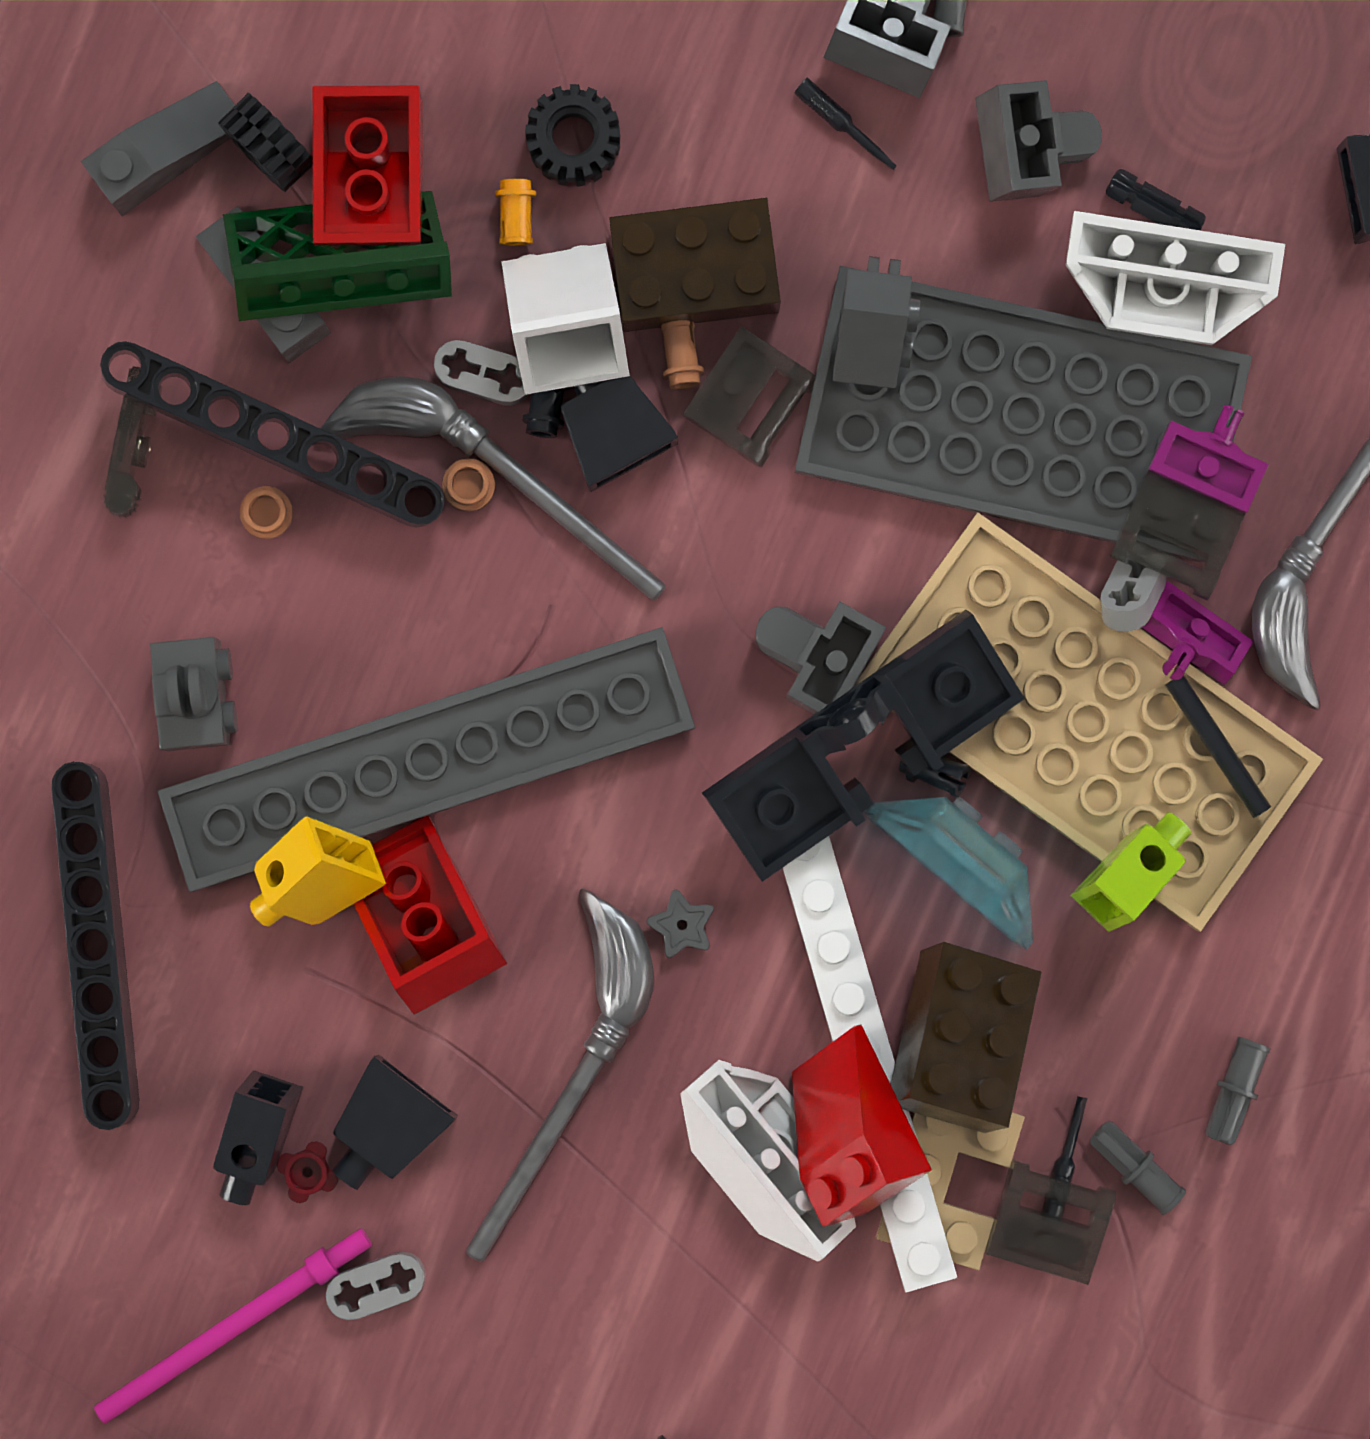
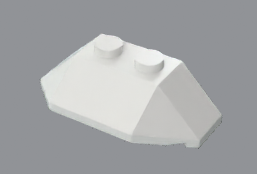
(1171, 277)
(747, 1141)

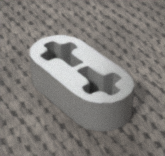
(474, 384)
(1130, 596)
(380, 1297)

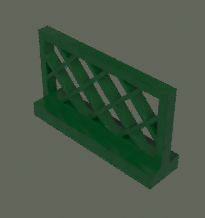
(333, 276)

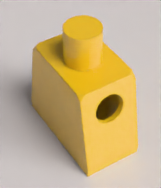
(314, 874)

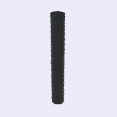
(1218, 746)

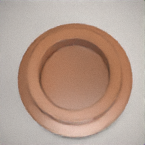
(468, 485)
(266, 512)

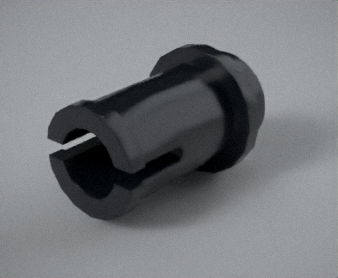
(544, 414)
(940, 778)

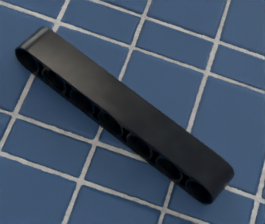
(244, 435)
(84, 970)

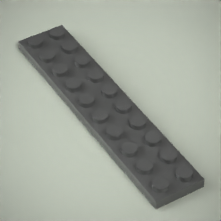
(431, 756)

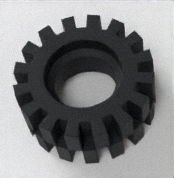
(567, 104)
(266, 142)

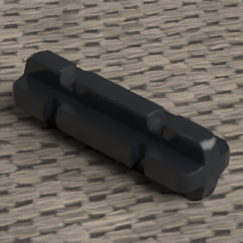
(1153, 202)

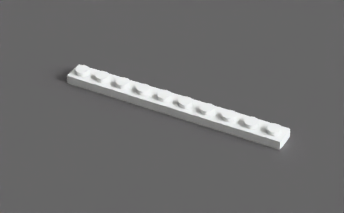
(851, 1001)

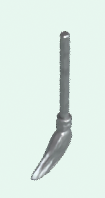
(423, 409)
(1282, 600)
(623, 993)

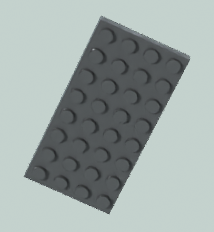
(1016, 413)

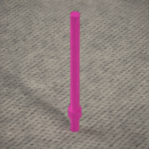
(319, 1268)

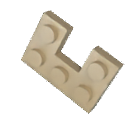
(941, 1142)

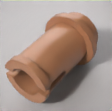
(681, 355)

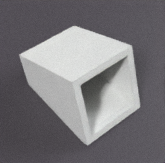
(565, 318)

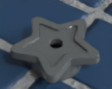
(677, 939)

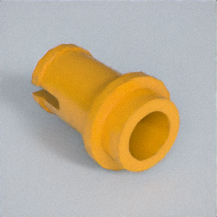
(515, 212)

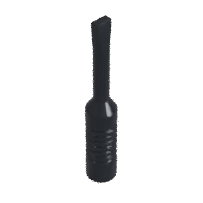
(837, 117)
(1064, 1165)

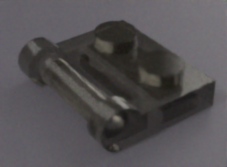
(734, 389)
(1183, 520)
(1045, 1239)

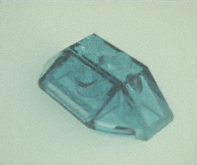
(964, 858)

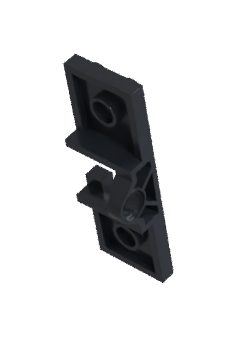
(789, 792)

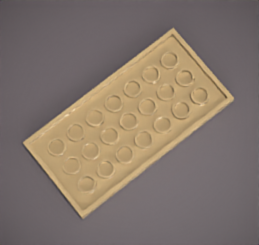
(1098, 730)

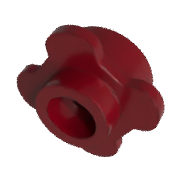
(292, 1167)

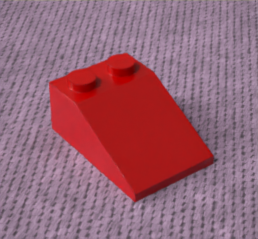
(367, 165)
(426, 919)
(851, 1131)

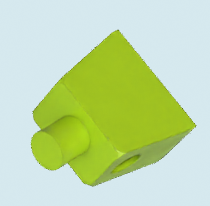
(1121, 884)

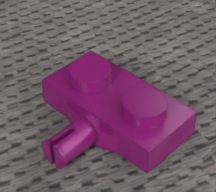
(1210, 461)
(1196, 636)

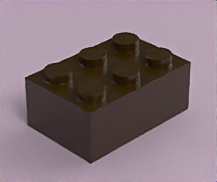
(695, 264)
(965, 1037)

